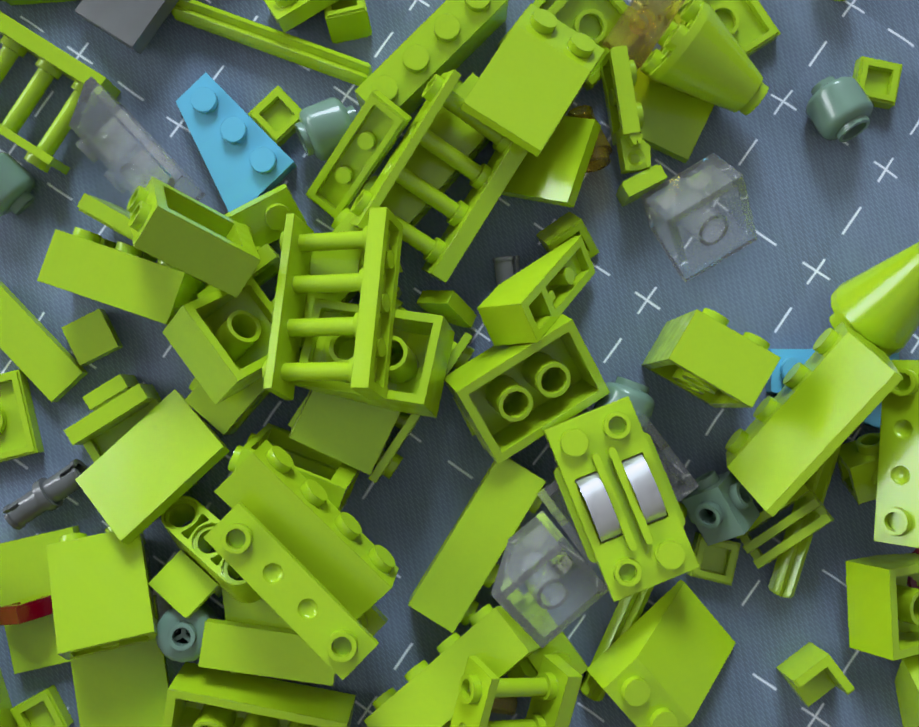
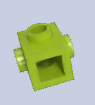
(859, 466)

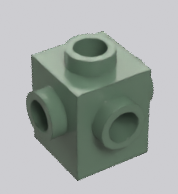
(720, 507)

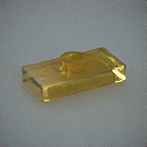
(642, 27)

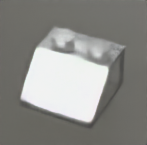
(701, 216)
(544, 580)

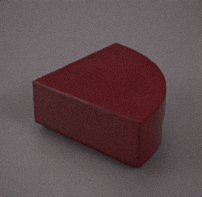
(21, 613)

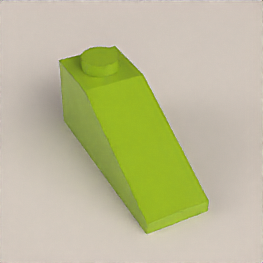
(536, 296)

